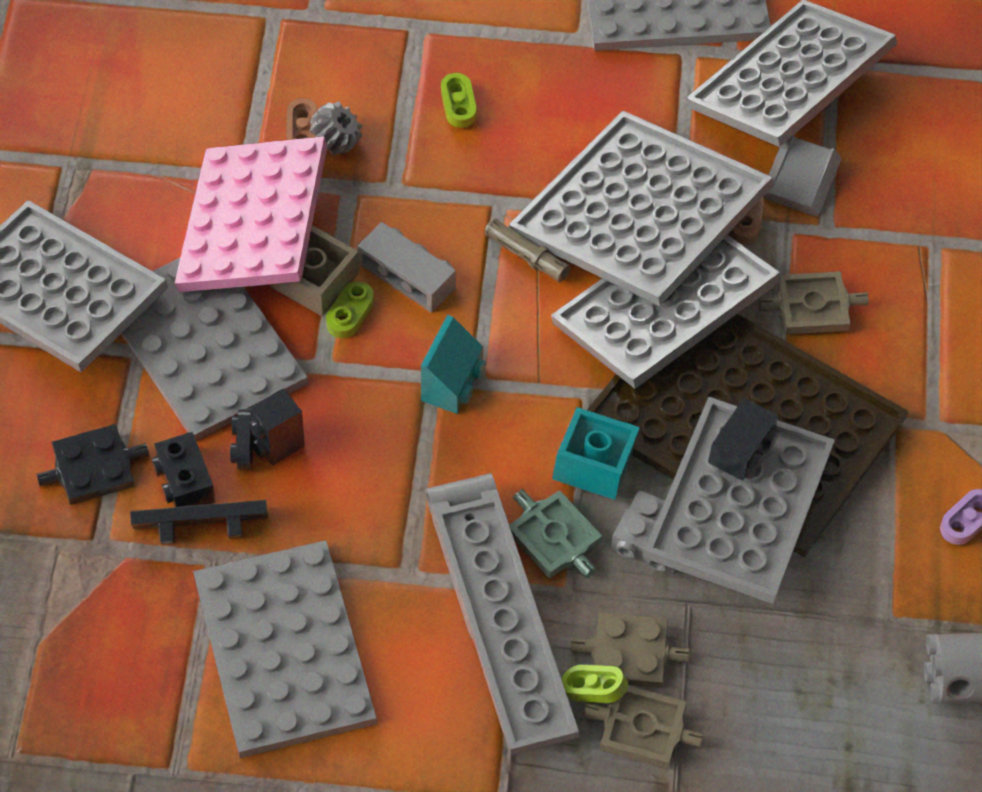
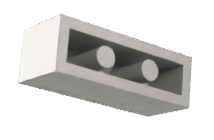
(407, 266)

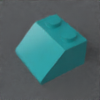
(451, 367)
(595, 453)

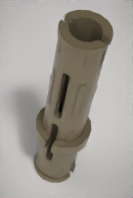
(536, 256)

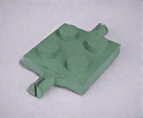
(554, 534)

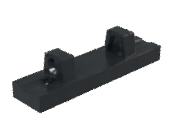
(167, 518)

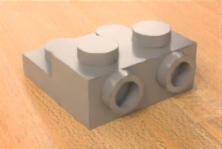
(636, 528)

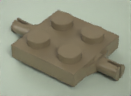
(813, 303)
(633, 645)
(643, 726)

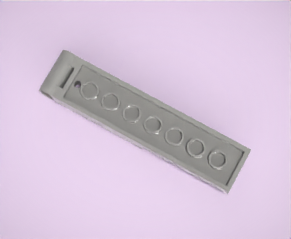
(501, 614)

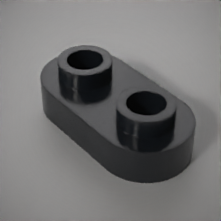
(242, 450)

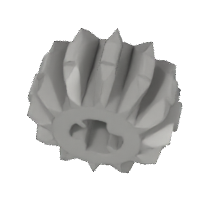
(337, 127)

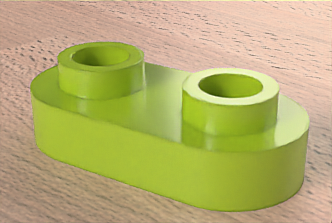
(461, 105)
(352, 307)
(594, 683)

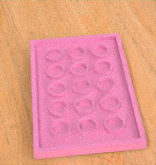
(252, 215)

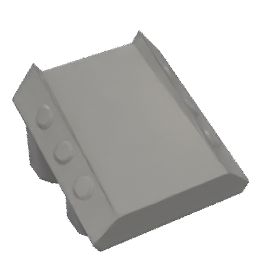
(803, 175)

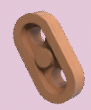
(296, 126)
(749, 234)

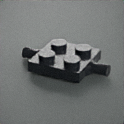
(92, 464)

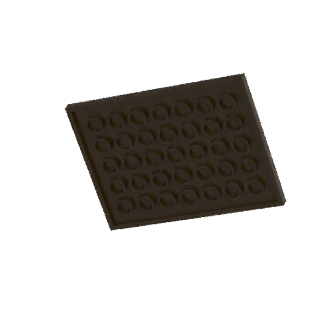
(757, 365)

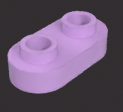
(964, 517)

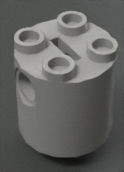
(954, 668)

